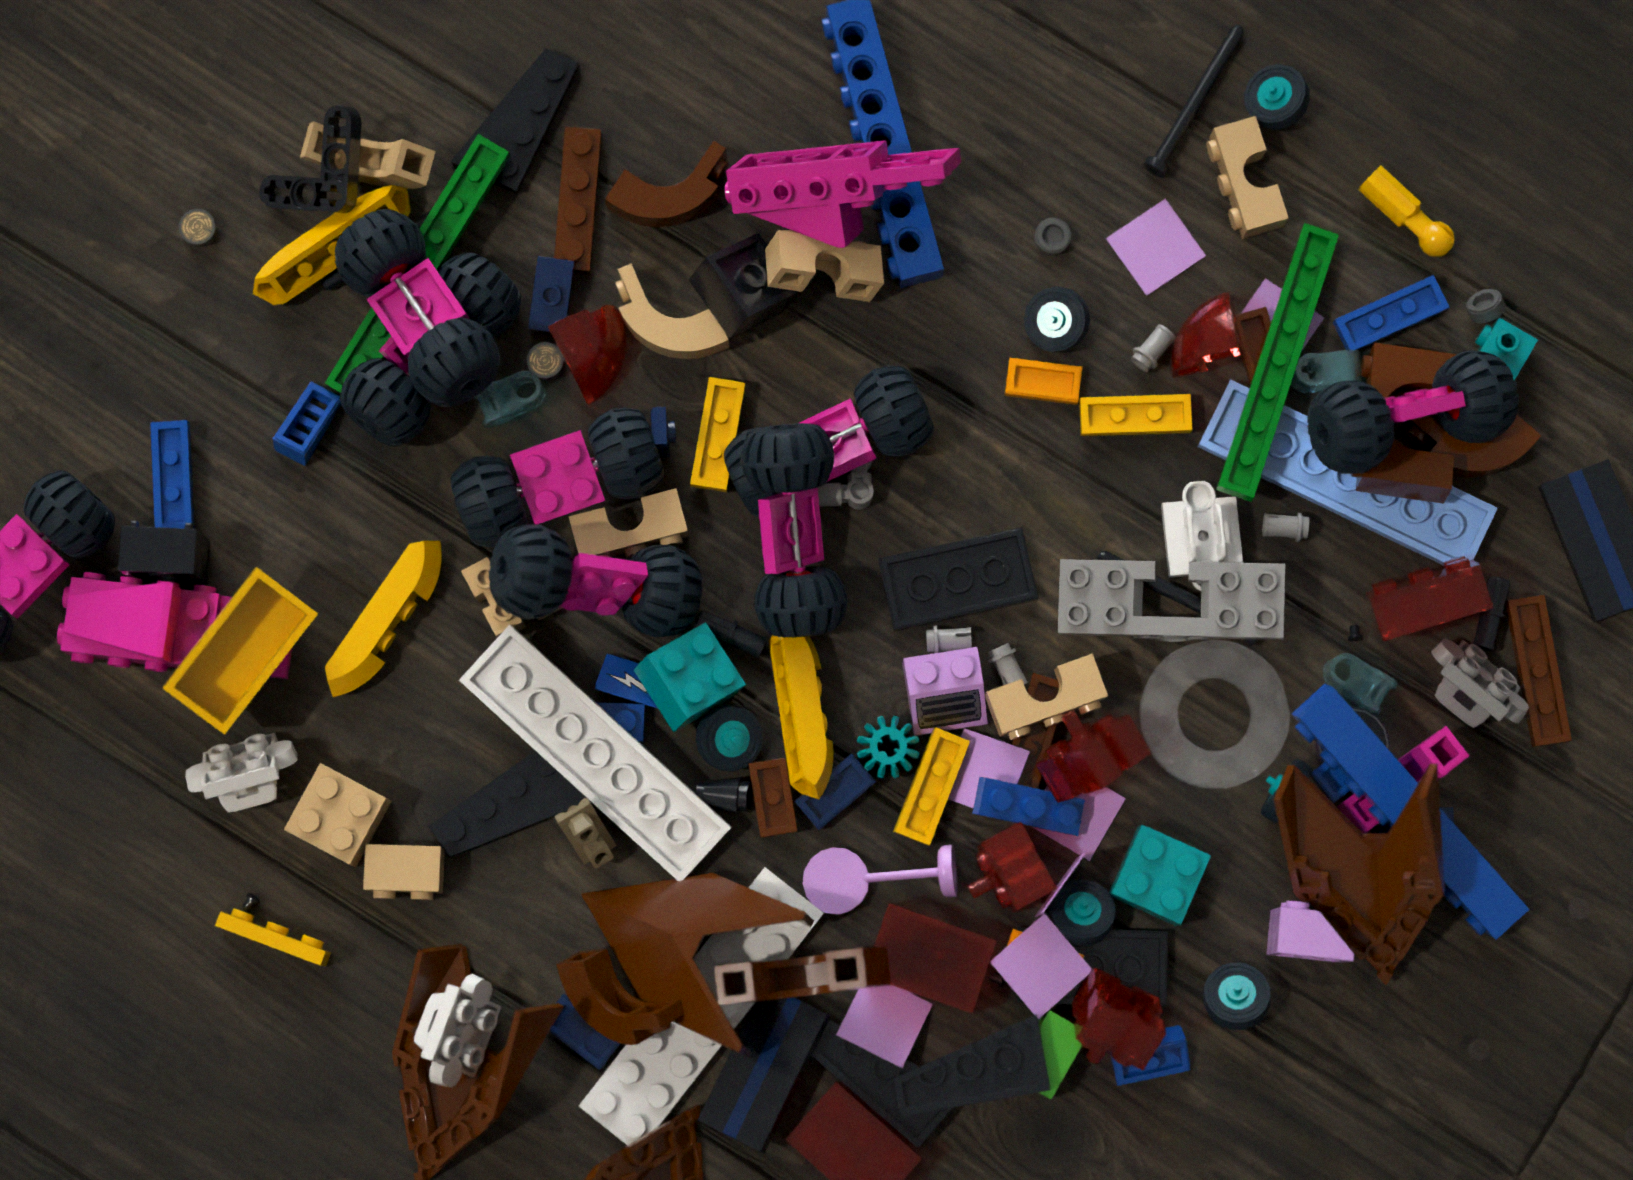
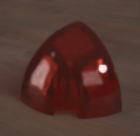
(1205, 337)
(592, 348)

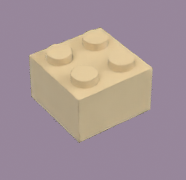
(337, 815)

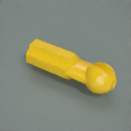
(1404, 209)

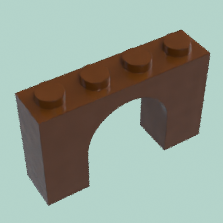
(1405, 470)
(803, 976)

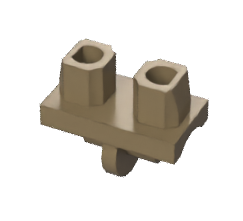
(587, 833)

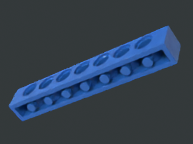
(858, 19)

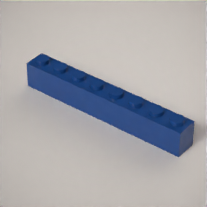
(1387, 786)

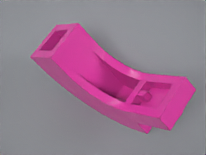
(1439, 749)

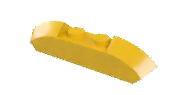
(313, 253)
(410, 577)
(801, 717)

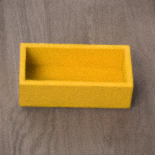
(240, 650)

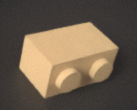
(404, 869)

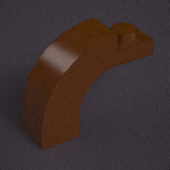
(672, 204)
(1474, 459)
(607, 1005)

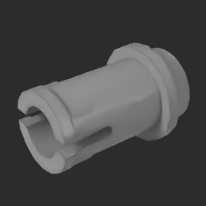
(1153, 348)
(1285, 526)
(948, 639)
(1006, 664)

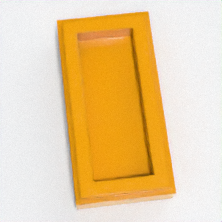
(1043, 381)

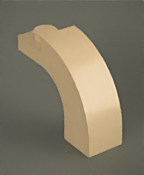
(380, 162)
(673, 337)

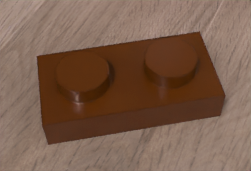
(772, 798)

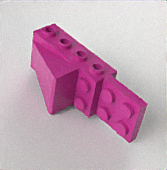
(827, 186)
(138, 622)

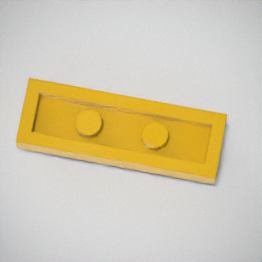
(1135, 415)
(717, 430)
(931, 786)
(274, 936)

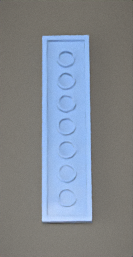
(1422, 526)

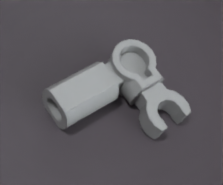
(856, 493)

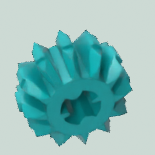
(894, 736)

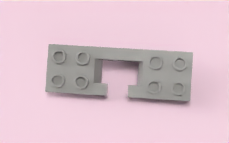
(1108, 601)

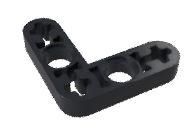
(331, 178)

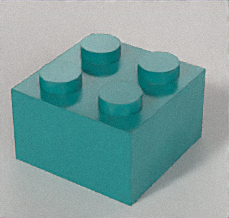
(689, 677)
(1159, 875)

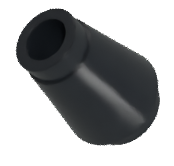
(726, 794)

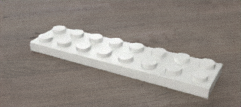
(595, 753)
(656, 1073)

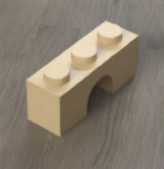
(1253, 208)
(795, 257)
(661, 524)
(1078, 689)

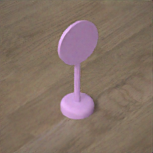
(840, 880)

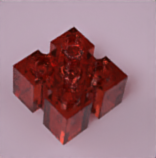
(1091, 756)
(1011, 869)
(1117, 1020)

